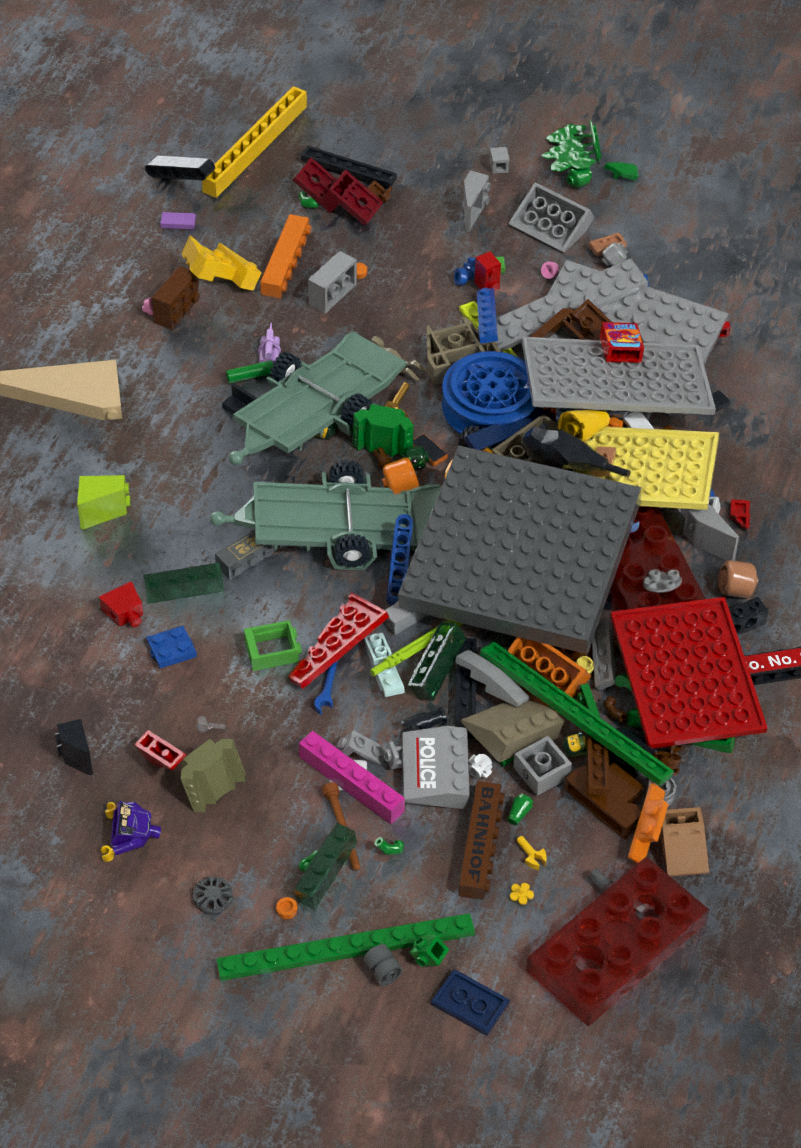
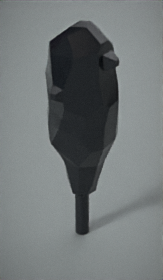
(565, 450)

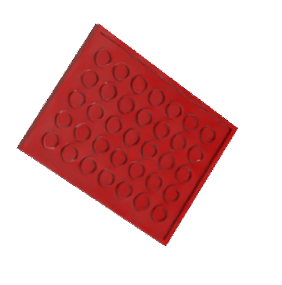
(687, 672)

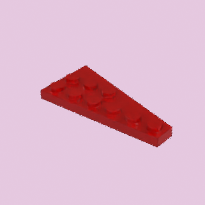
(341, 634)

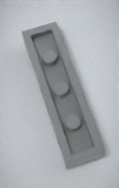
(604, 655)

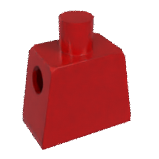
(123, 605)

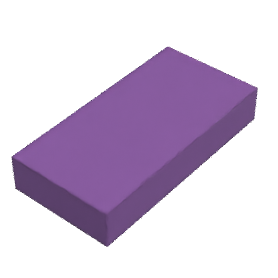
(178, 220)

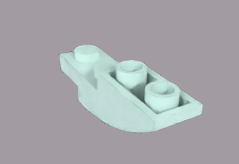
(389, 679)

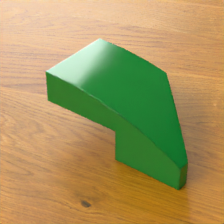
(622, 169)

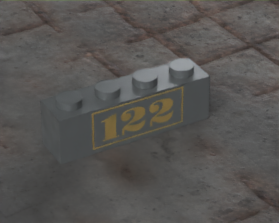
(242, 555)

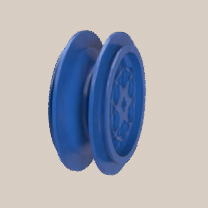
(486, 391)

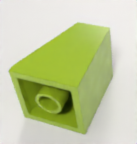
(102, 499)

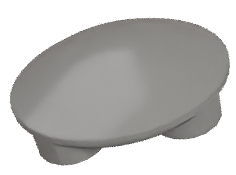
(662, 581)

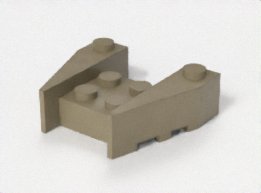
(451, 345)

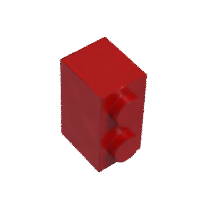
(487, 271)

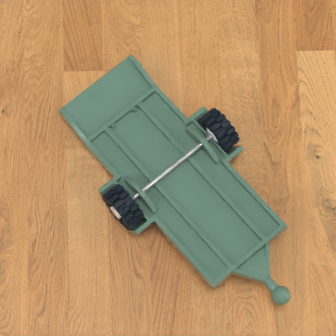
(314, 396)
(338, 515)

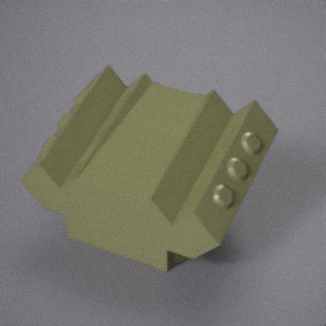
(211, 772)

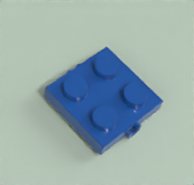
(171, 647)

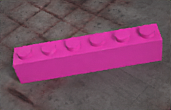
(352, 777)

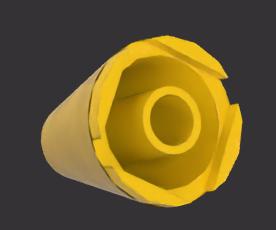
(583, 423)

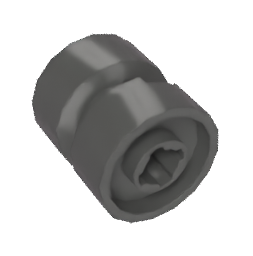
(382, 963)

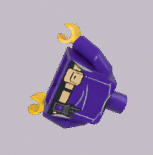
(129, 828)

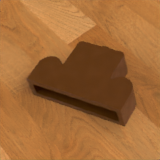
(615, 810)

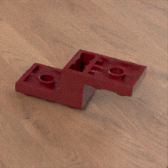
(331, 191)

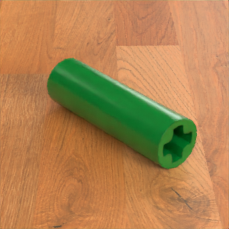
(249, 372)

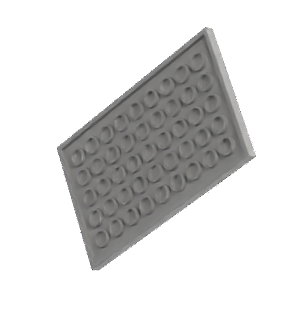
(659, 315)
(578, 377)

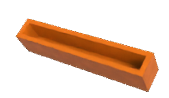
(285, 256)

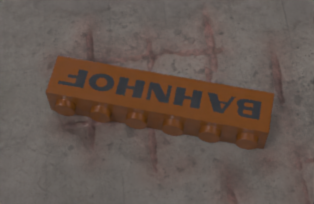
(480, 840)

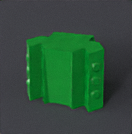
(382, 428)

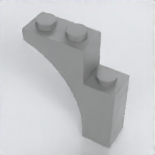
(400, 618)

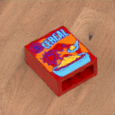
(621, 342)

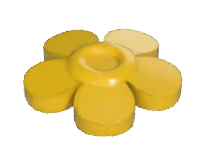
(521, 894)

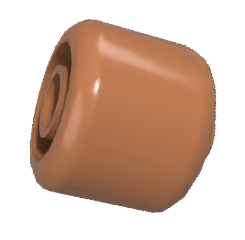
(737, 579)

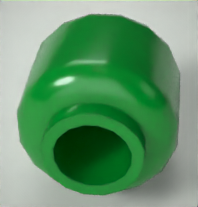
(578, 177)

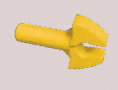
(530, 861)

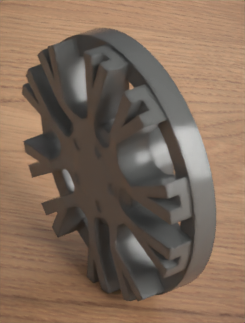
(212, 894)

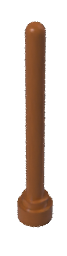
(331, 792)

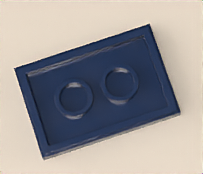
(470, 1002)

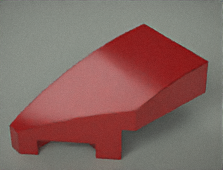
(740, 512)

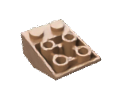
(684, 842)

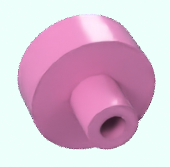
(550, 270)
(148, 307)

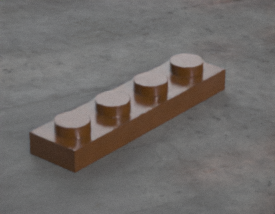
(597, 767)

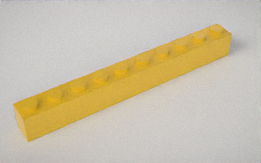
(255, 141)

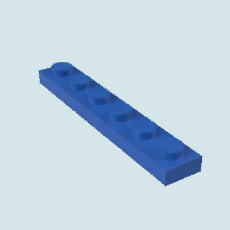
(487, 315)

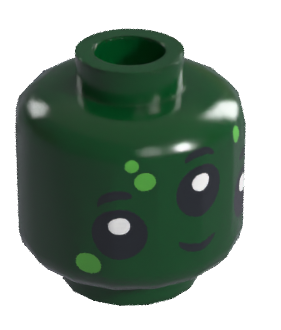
(417, 456)

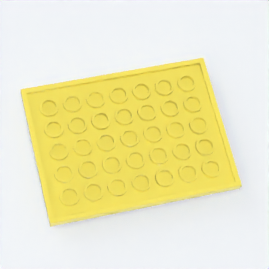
(667, 464)

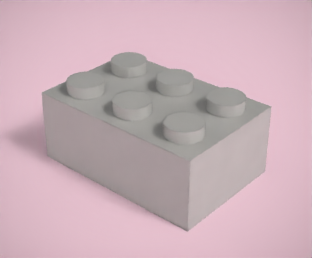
(332, 282)

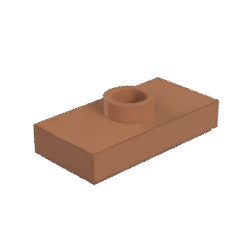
(598, 245)
(609, 453)

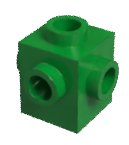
(429, 951)

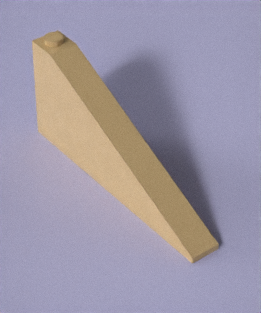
(75, 388)

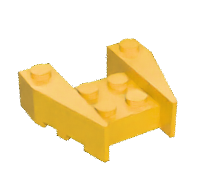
(220, 263)

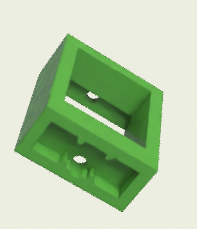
(270, 632)

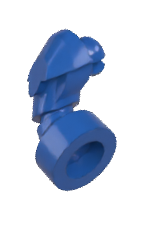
(465, 274)

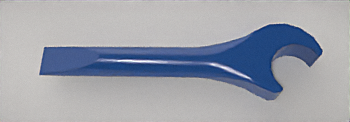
(325, 696)

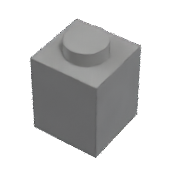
(499, 160)

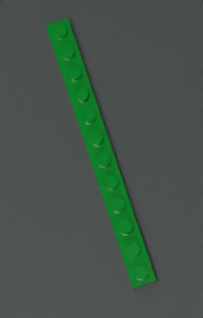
(577, 714)
(341, 947)

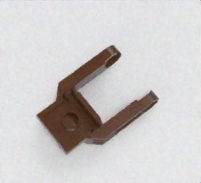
(580, 323)

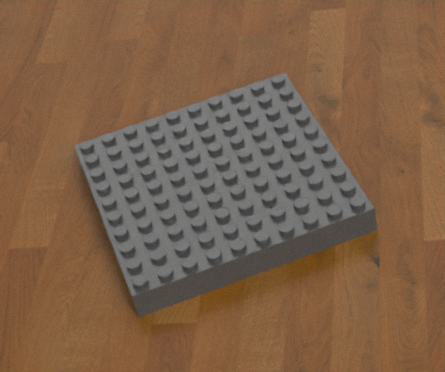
(521, 549)

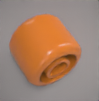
(400, 476)

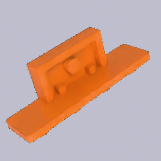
(649, 823)

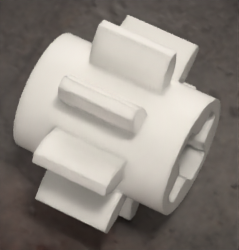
(480, 766)

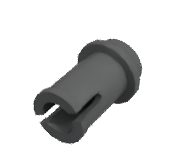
(600, 880)

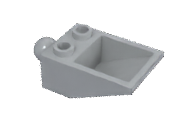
(475, 197)
(710, 532)

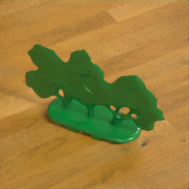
(570, 150)

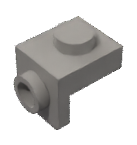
(393, 755)

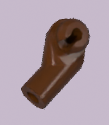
(609, 704)

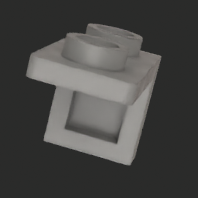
(363, 746)

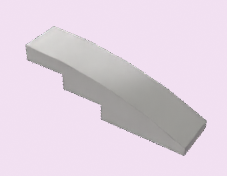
(496, 680)

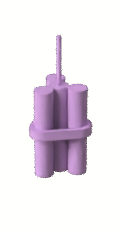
(269, 346)

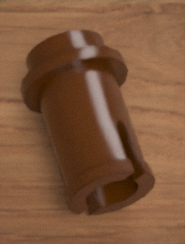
(381, 458)

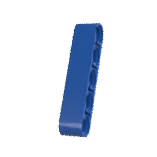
(399, 551)

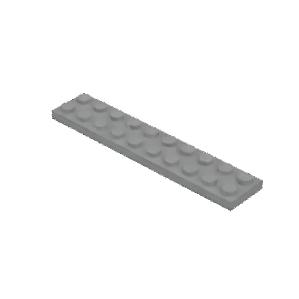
(599, 289)

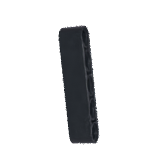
(180, 168)

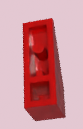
(159, 751)

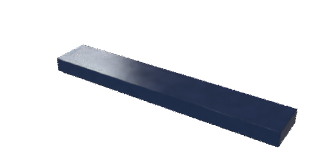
(498, 433)

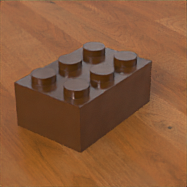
(175, 298)

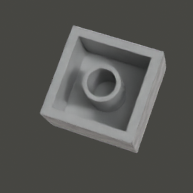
(542, 765)

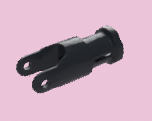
(424, 720)

